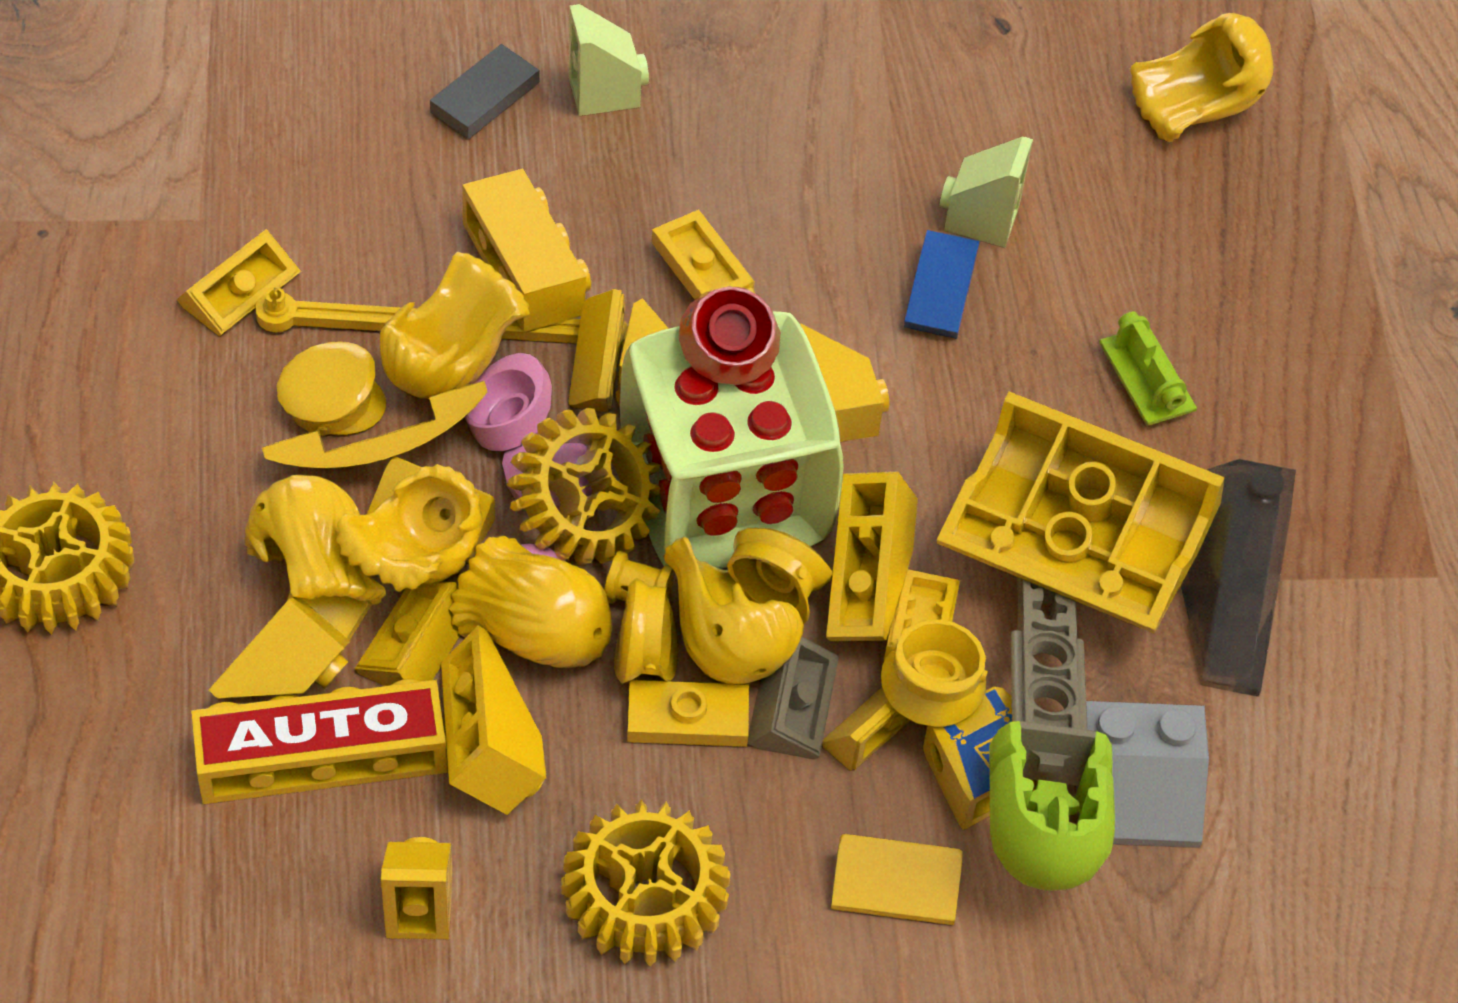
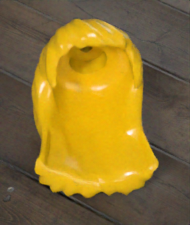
(1207, 79)
(453, 332)
(299, 523)
(409, 535)
(533, 605)
(725, 630)

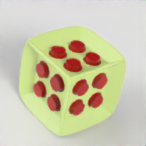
(734, 452)

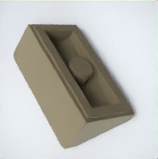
(795, 703)

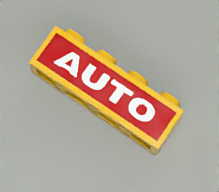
(319, 741)

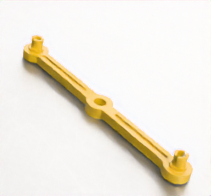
(280, 312)

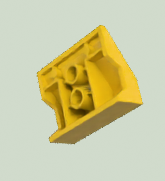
(1084, 512)

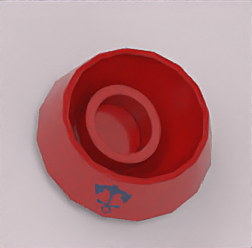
(729, 335)

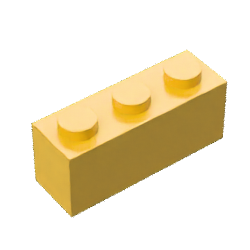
(524, 245)

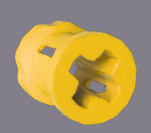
(625, 571)

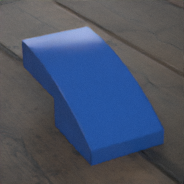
(941, 284)

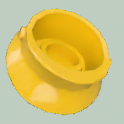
(332, 389)
(777, 568)
(646, 634)
(935, 673)

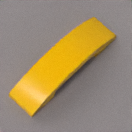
(309, 450)

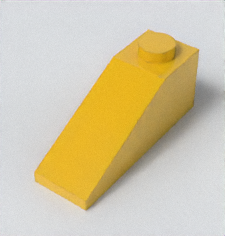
(870, 555)
(488, 728)

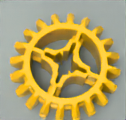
(604, 447)
(63, 572)
(637, 850)

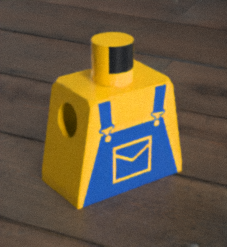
(961, 757)

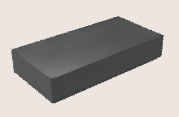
(484, 91)

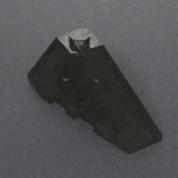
(1237, 576)

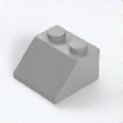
(1156, 770)

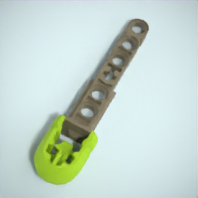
(1054, 750)

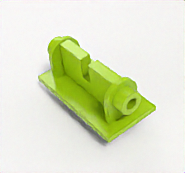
(1146, 371)

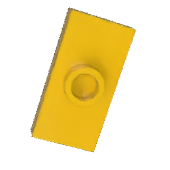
(922, 599)
(688, 713)

